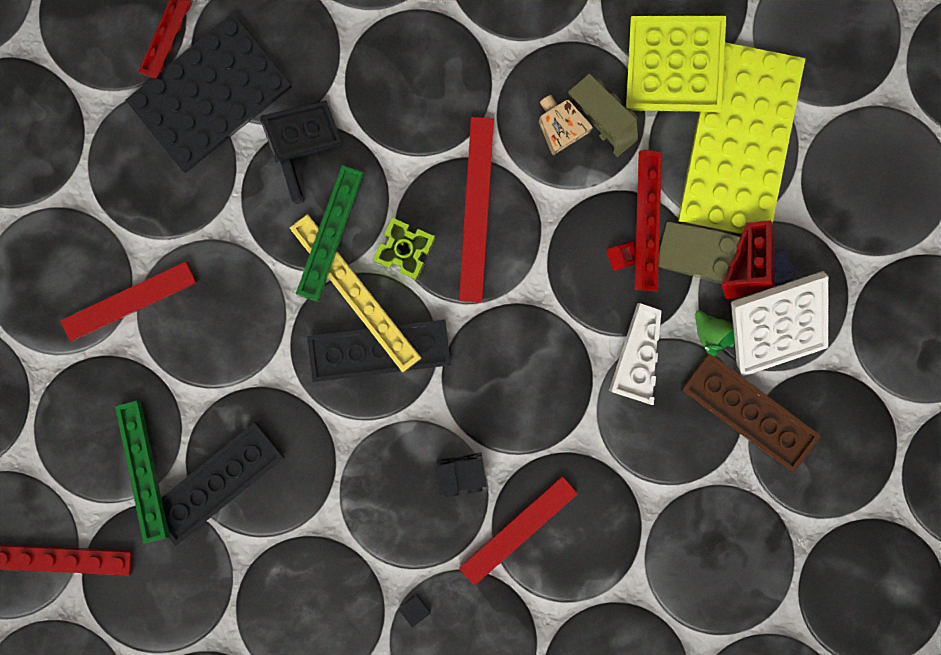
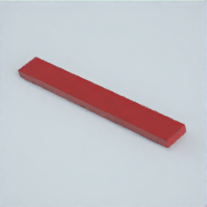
(476, 209)

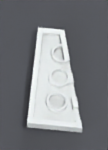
(636, 364)

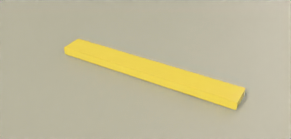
(361, 301)

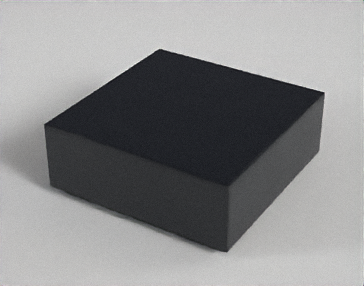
(414, 610)

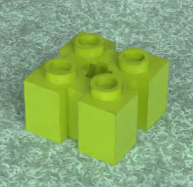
(398, 236)

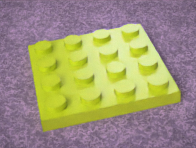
(676, 63)

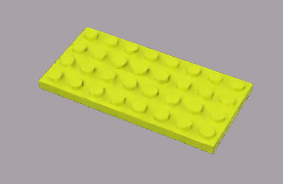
(744, 147)

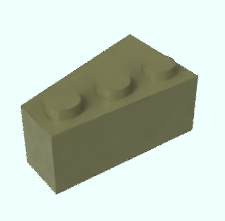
(605, 113)

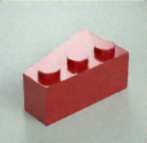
(754, 262)

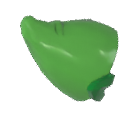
(714, 332)

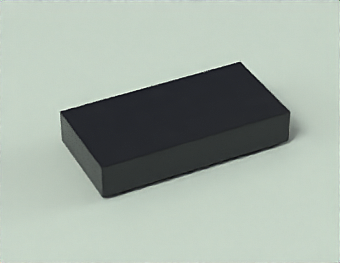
(292, 181)

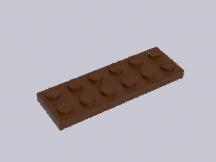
(750, 412)

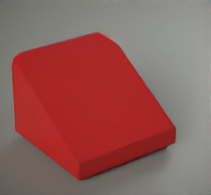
(622, 255)

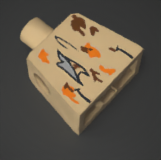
(562, 124)

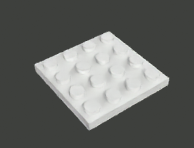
(781, 323)

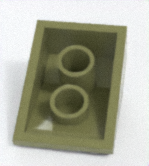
(697, 251)

